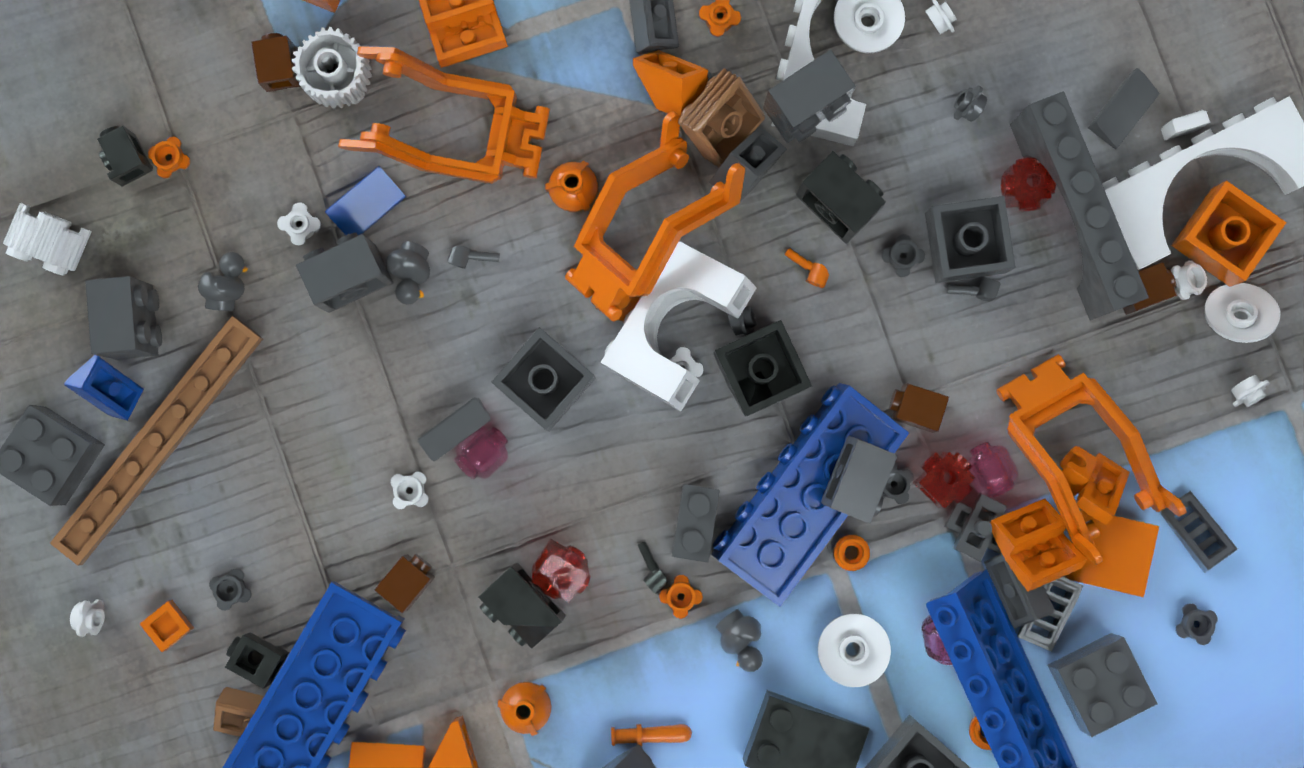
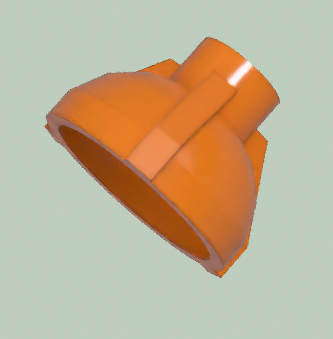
(574, 198)
(532, 696)

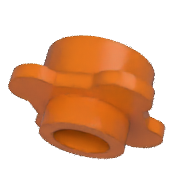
(719, 25)
(161, 150)
(681, 607)

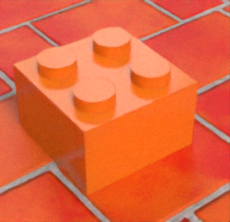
(1228, 234)

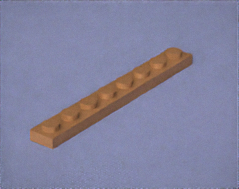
(156, 441)

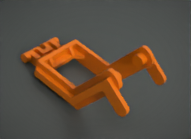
(508, 135)
(602, 269)
(1052, 395)

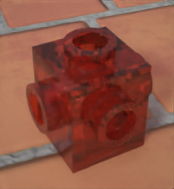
(1019, 193)
(932, 480)
(561, 571)

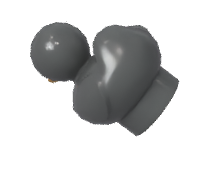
(410, 266)
(225, 289)
(736, 635)

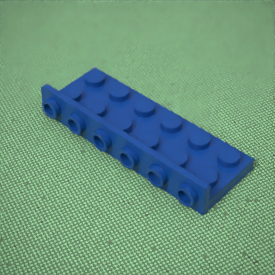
(785, 522)
(998, 677)
(319, 684)

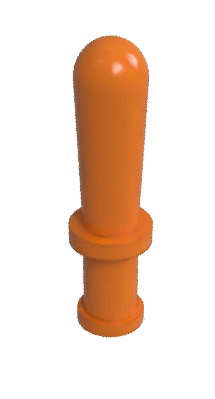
(660, 734)

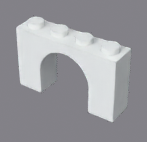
(685, 278)

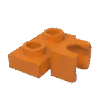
(1097, 482)

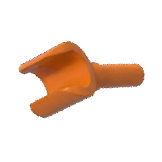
(818, 273)

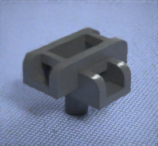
(977, 526)

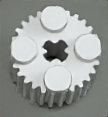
(320, 54)
(45, 239)

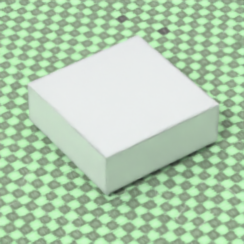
(1185, 124)

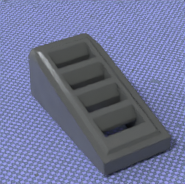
(1208, 523)
(1061, 616)

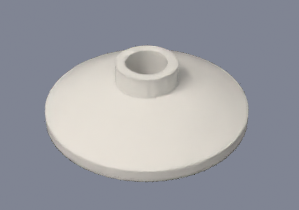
(887, 27)
(1243, 301)
(869, 661)

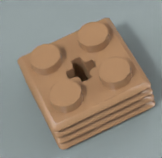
(721, 117)

